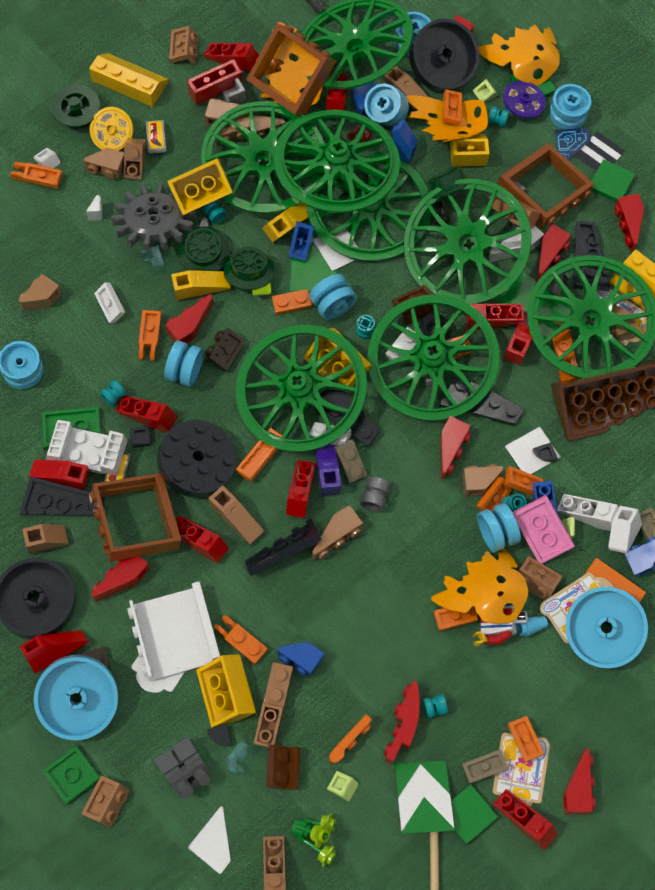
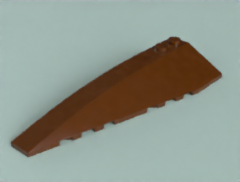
(596, 403)

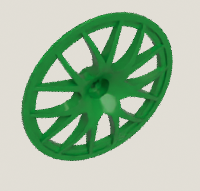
(358, 42)
(258, 152)
(336, 160)
(372, 216)
(464, 232)
(594, 310)
(435, 364)
(304, 394)

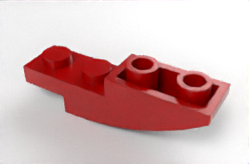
(407, 716)

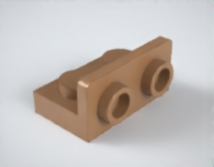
(183, 45)
(539, 578)
(105, 801)

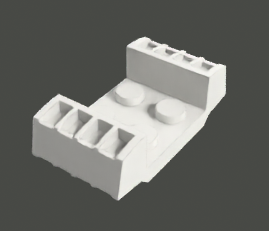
(96, 450)

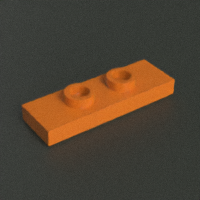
(560, 344)
(257, 459)

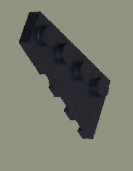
(588, 244)
(362, 429)
(56, 499)
(284, 547)

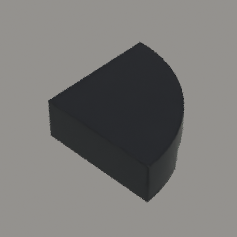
(545, 453)
(220, 735)

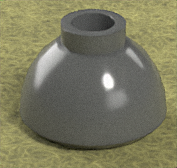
(554, 288)

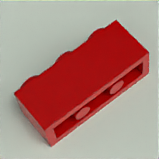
(213, 82)

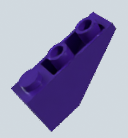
(328, 470)

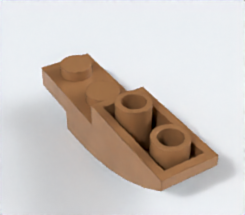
(261, 123)
(273, 704)

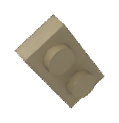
(350, 461)
(485, 766)

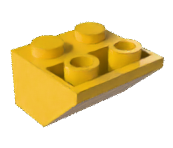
(470, 151)

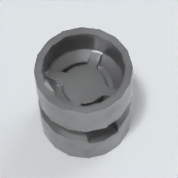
(375, 494)

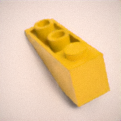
(285, 221)
(198, 283)

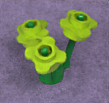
(318, 834)

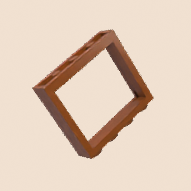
(314, 83)
(560, 163)
(128, 485)

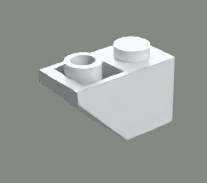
(624, 529)

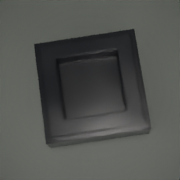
(140, 436)

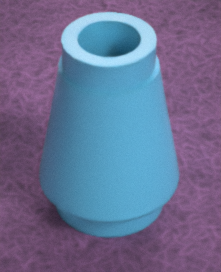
(532, 626)

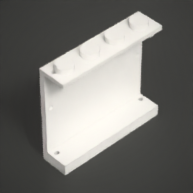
(174, 633)

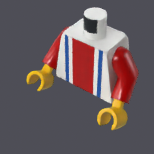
(498, 633)

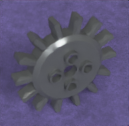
(151, 227)

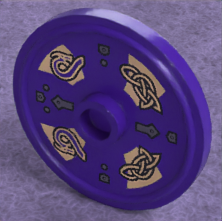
(524, 99)

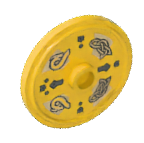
(111, 128)

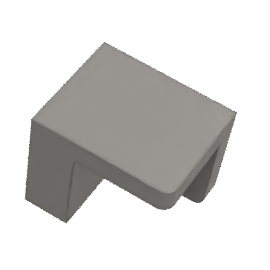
(235, 94)

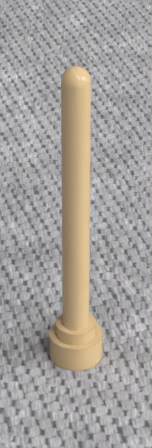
(434, 861)

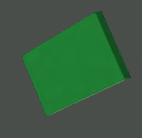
(81, 418)

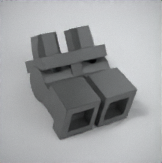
(188, 775)

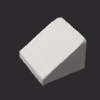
(47, 158)
(94, 211)

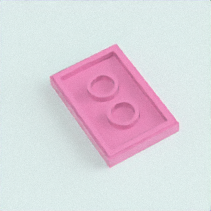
(543, 529)

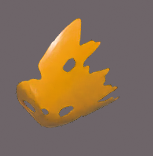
(522, 52)
(293, 74)
(446, 130)
(483, 589)

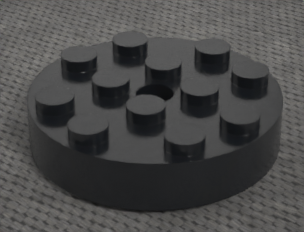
(458, 45)
(190, 476)
(54, 604)

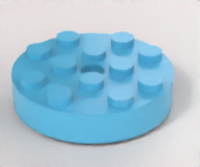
(627, 622)
(70, 718)

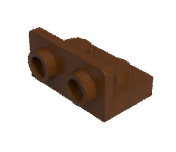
(419, 311)
(283, 767)

